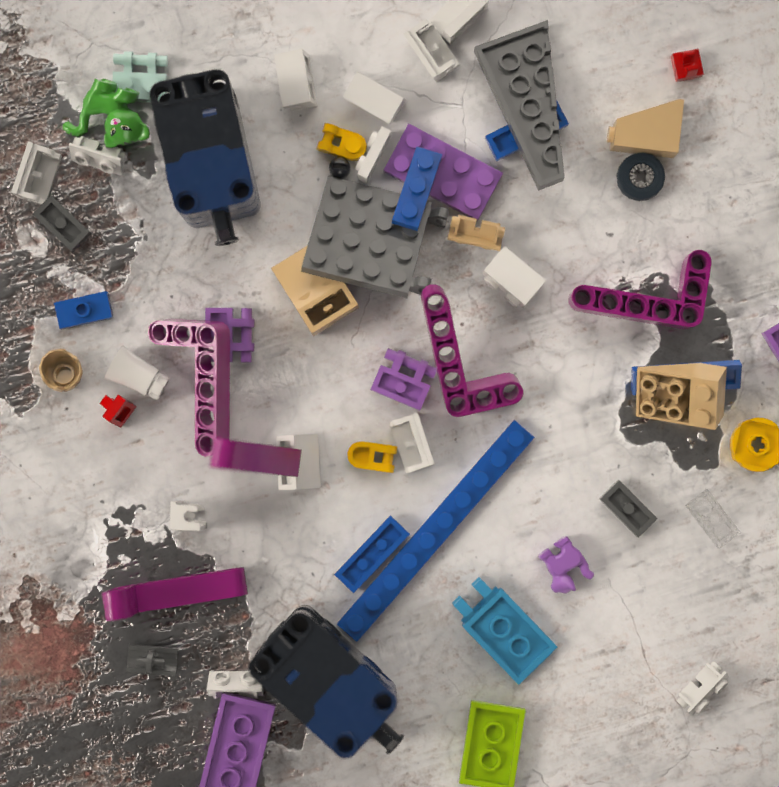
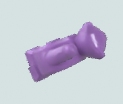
(564, 561)

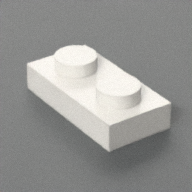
(367, 164)

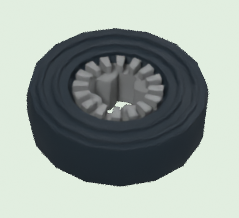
(654, 176)

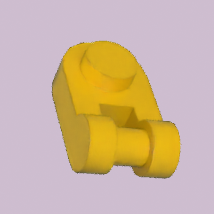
(351, 145)
(362, 456)

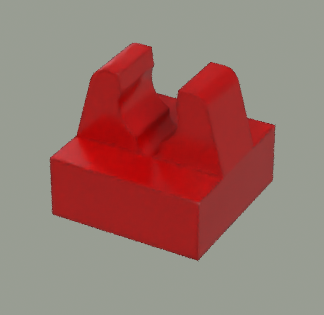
(687, 65)
(117, 409)

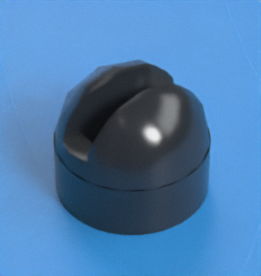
(337, 172)

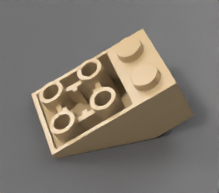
(316, 298)
(682, 394)

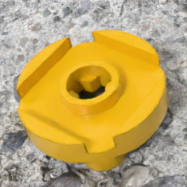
(744, 453)

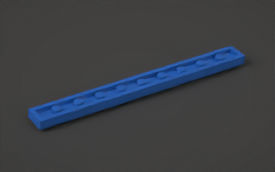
(435, 530)

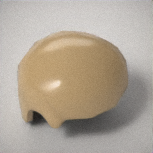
(60, 370)

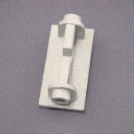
(86, 152)
(233, 682)
(698, 697)

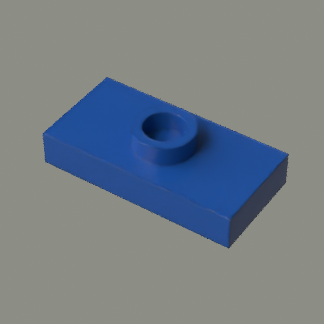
(83, 310)

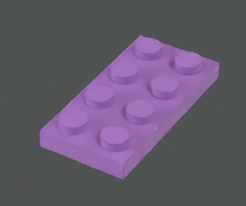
(460, 179)
(237, 742)

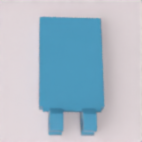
(505, 631)

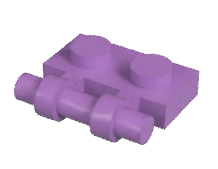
(246, 324)
(400, 386)

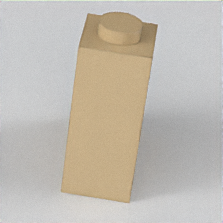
(649, 131)

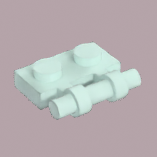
(139, 81)

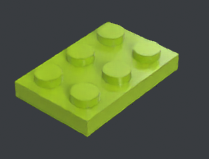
(491, 745)

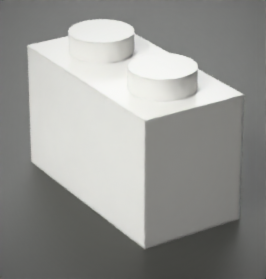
(513, 277)

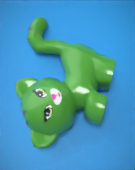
(121, 125)

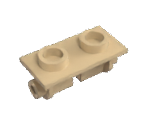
(487, 236)

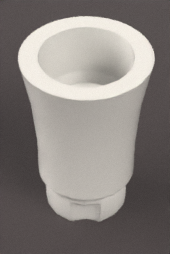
(136, 374)

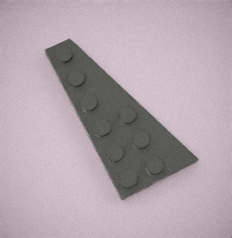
(524, 88)

